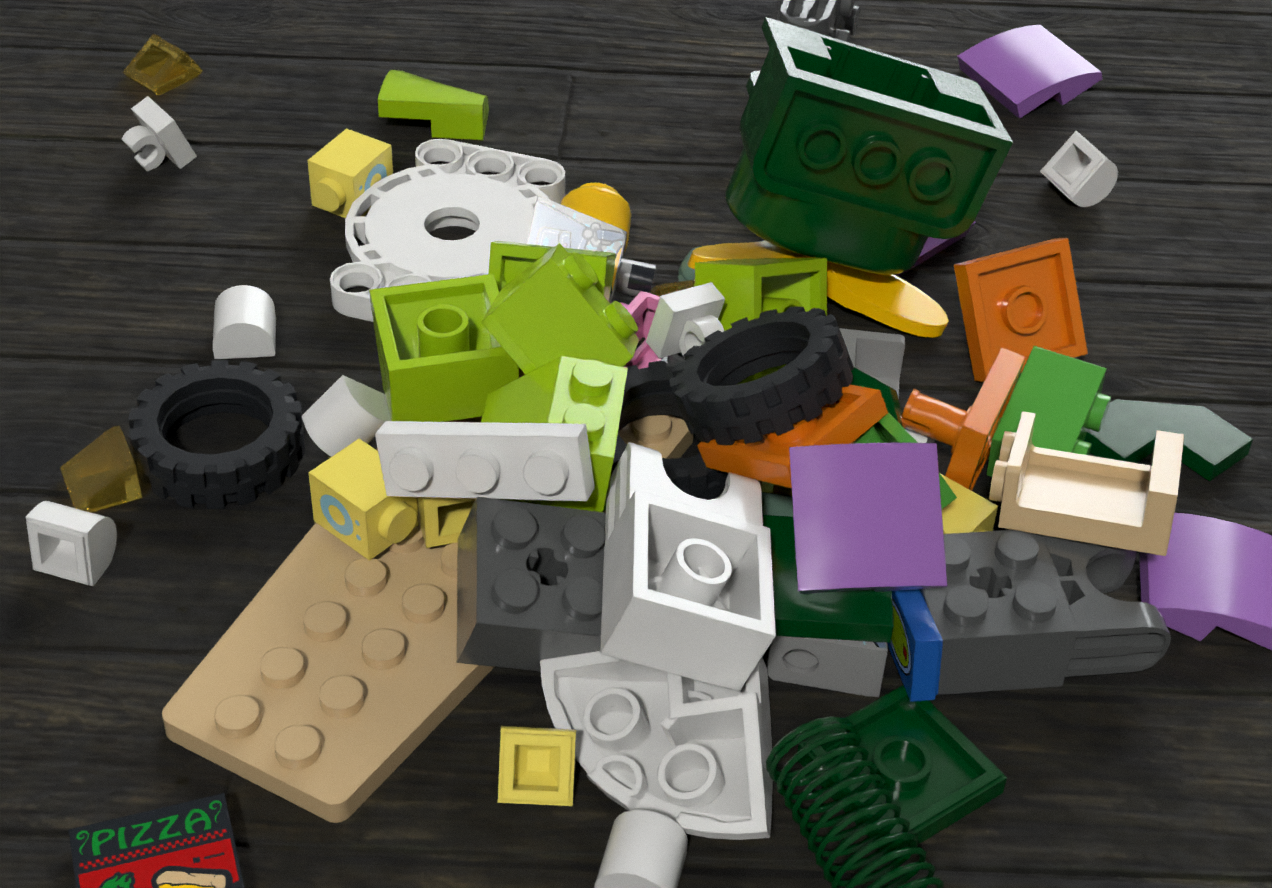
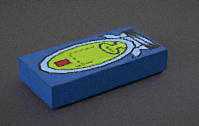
(915, 645)

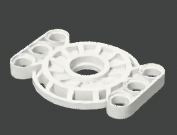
(433, 197)

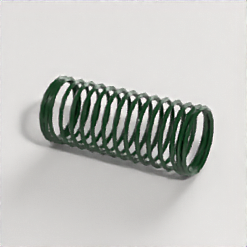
(826, 767)

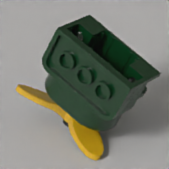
(859, 167)

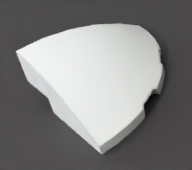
(669, 741)

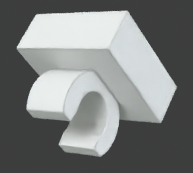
(160, 135)
(685, 319)

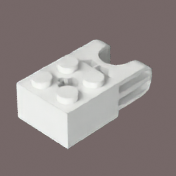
(685, 574)

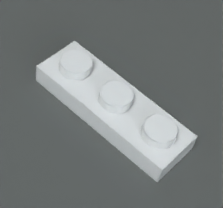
(486, 460)

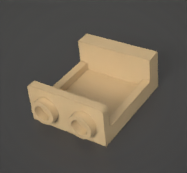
(1087, 495)

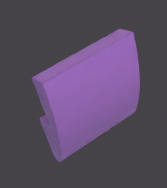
(1028, 68)
(867, 517)
(1212, 578)

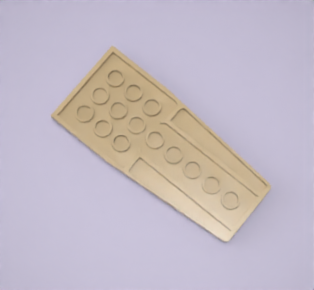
(343, 664)

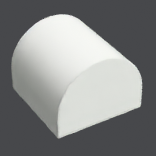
(1081, 171)
(244, 324)
(345, 414)
(70, 542)
(643, 852)

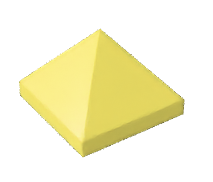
(536, 766)

